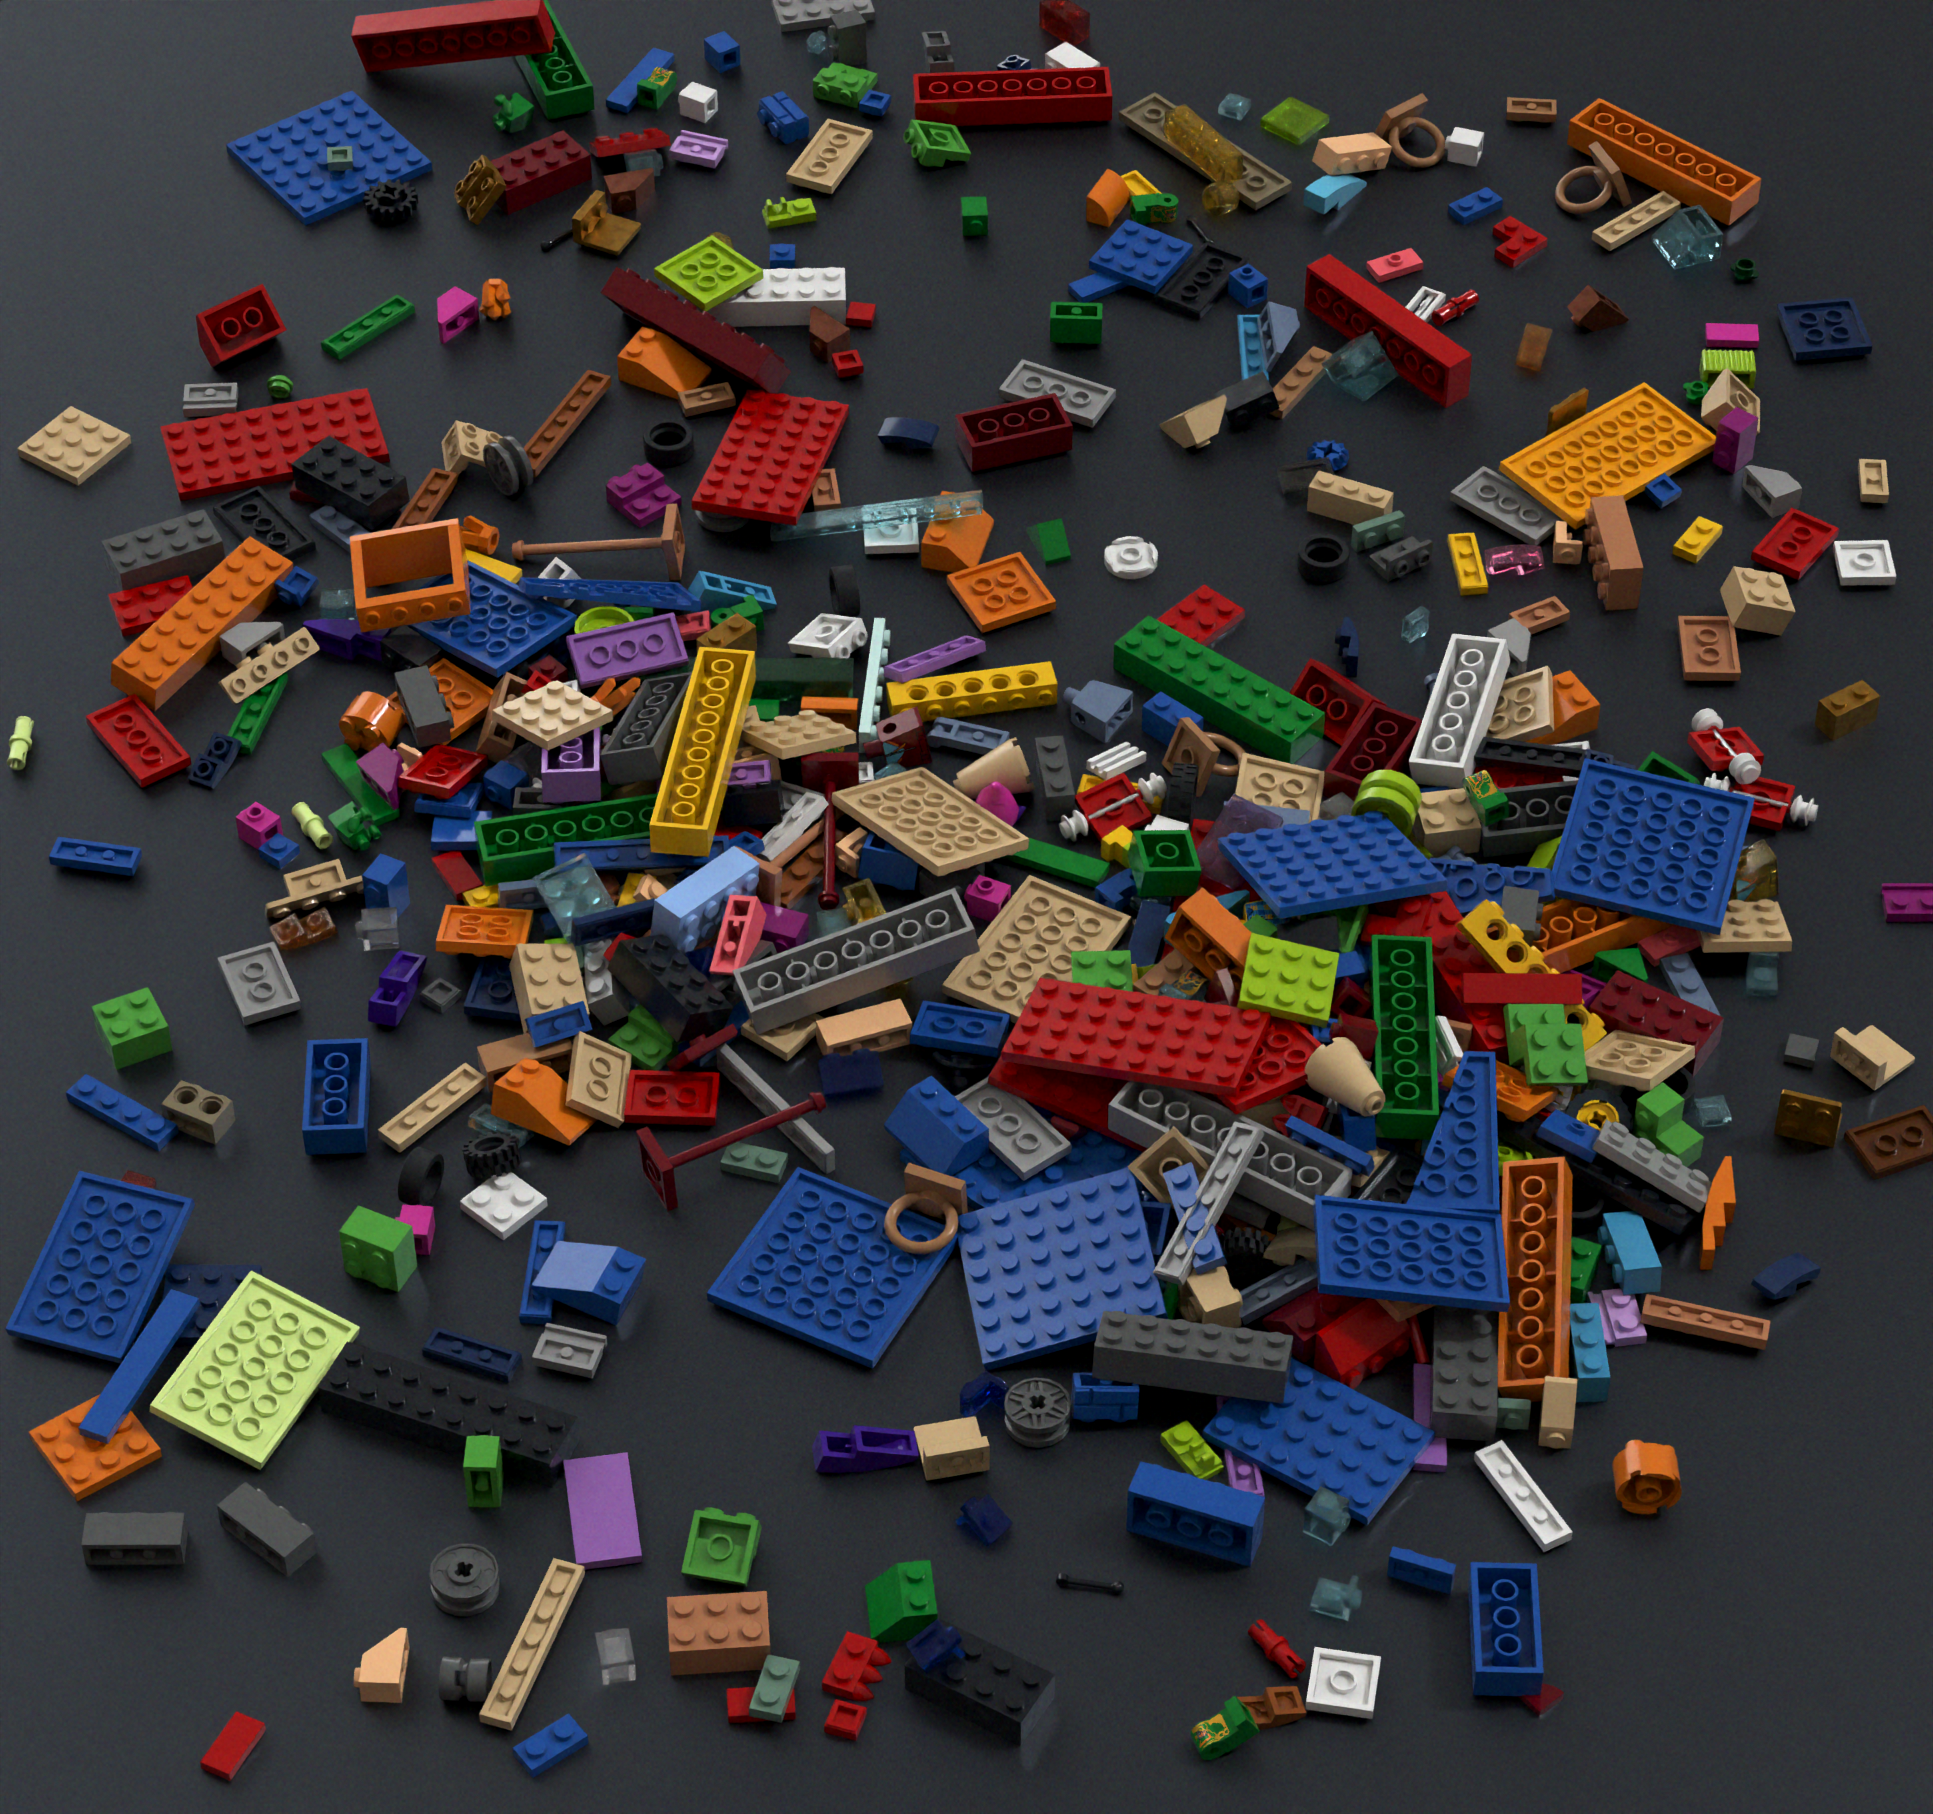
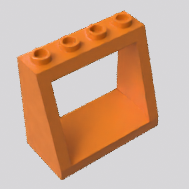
(407, 556)

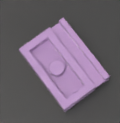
(698, 149)
(1619, 1317)

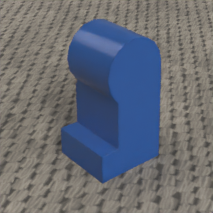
(1116, 891)

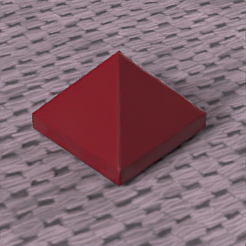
(1068, 1129)

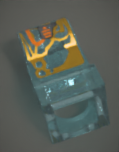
(1188, 987)

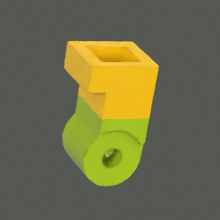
(1117, 845)

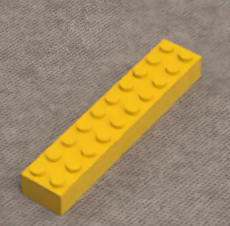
(703, 752)

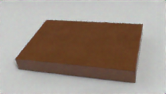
(1893, 1142)

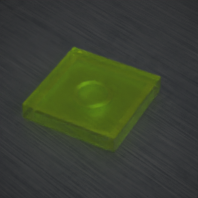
(1294, 120)

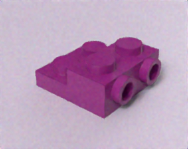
(641, 494)

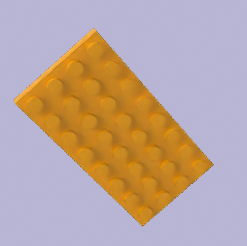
(1609, 453)

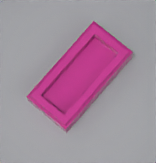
(1732, 335)

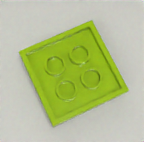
(708, 273)
(1288, 980)

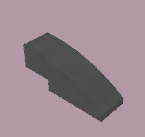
(937, 52)

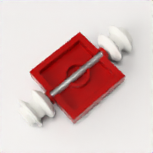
(1725, 747)
(1771, 801)
(1113, 805)

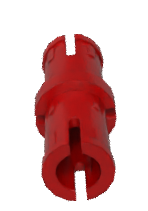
(1464, 301)
(1277, 1648)

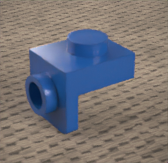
(296, 587)

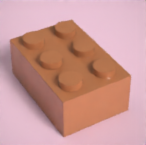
(718, 1632)

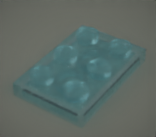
(572, 892)

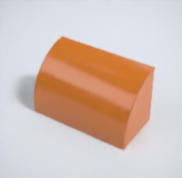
(1106, 199)
(838, 709)

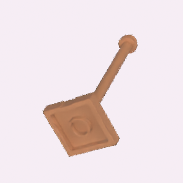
(671, 542)
(770, 872)

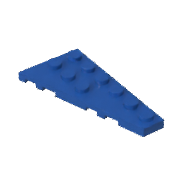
(621, 593)
(1473, 883)
(1463, 1151)

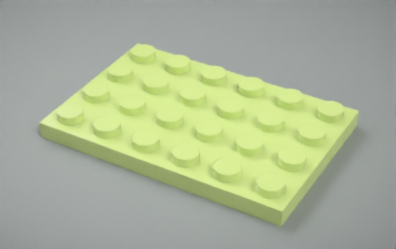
(254, 1370)

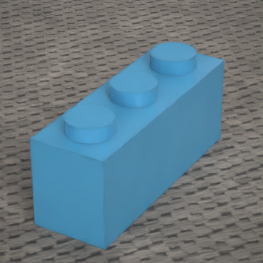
(1630, 1252)
(1588, 1353)

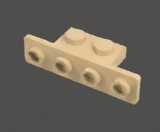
(268, 665)
(312, 886)

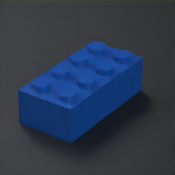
(336, 1096)
(1195, 1513)
(1505, 1629)

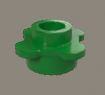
(1695, 391)

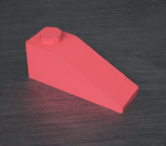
(738, 934)

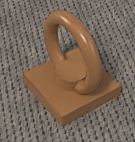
(1401, 121)
(1607, 177)
(1197, 747)
(931, 1195)

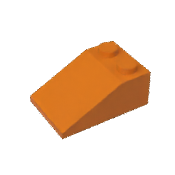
(660, 364)
(1574, 710)
(536, 1100)

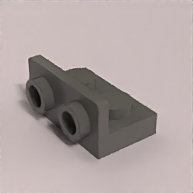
(1401, 558)

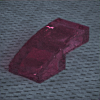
(1522, 557)

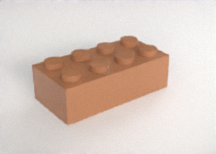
(1613, 553)

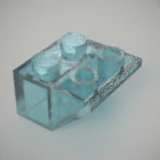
(1689, 238)
(1360, 367)

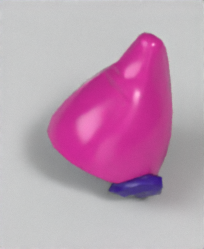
(1000, 802)

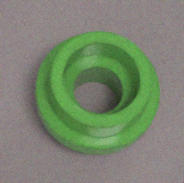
(279, 386)

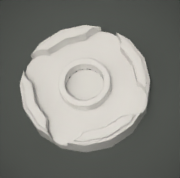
(1131, 558)

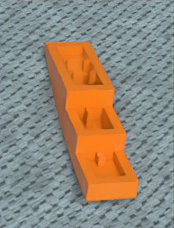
(1718, 1211)

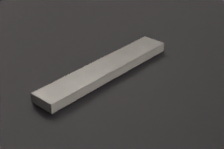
(769, 1103)
(1216, 1191)

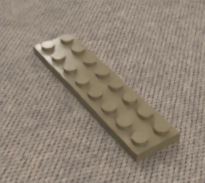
(1258, 182)

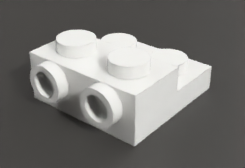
(830, 637)

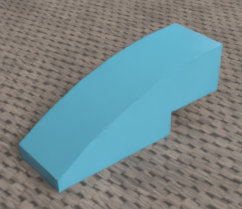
(1332, 192)

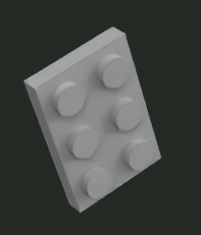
(259, 983)

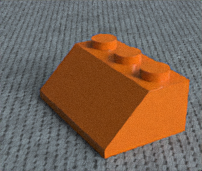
(955, 542)

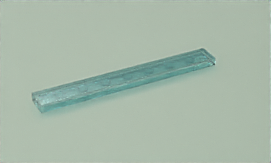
(881, 515)

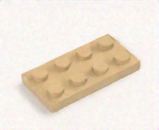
(829, 156)

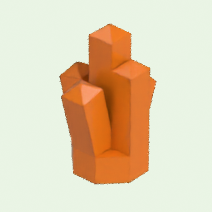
(495, 299)
(479, 536)
(618, 698)

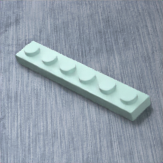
(875, 676)

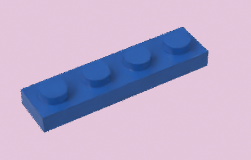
(122, 1112)
(1182, 1186)

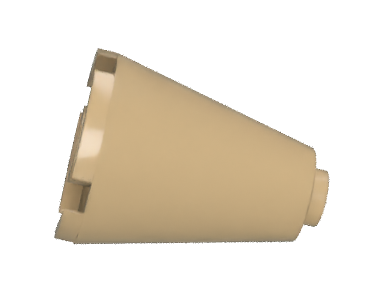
(1002, 765)
(1345, 1077)

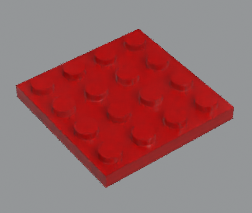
(1276, 1067)

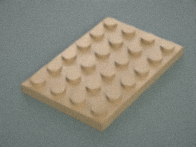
(930, 821)
(1032, 942)

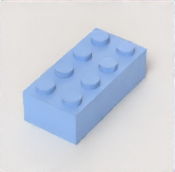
(698, 903)

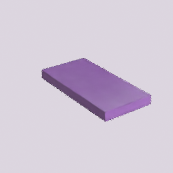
(627, 650)
(602, 1511)

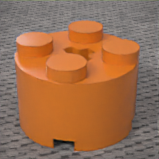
(370, 722)
(1646, 1477)

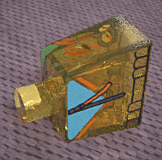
(1756, 874)

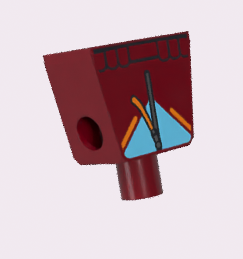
(900, 740)

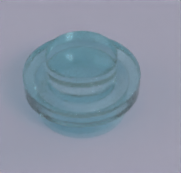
(817, 42)

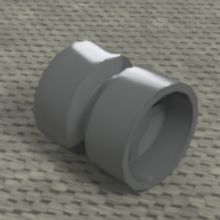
(477, 1679)

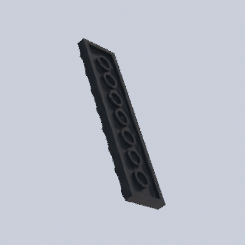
(1604, 1177)

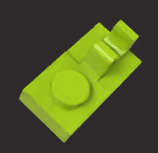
(788, 212)
(1191, 1451)

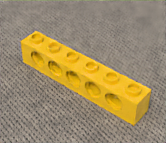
(975, 692)
(1474, 928)

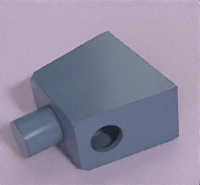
(1099, 708)

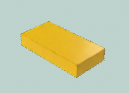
(1138, 184)

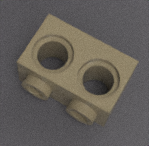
(199, 1111)

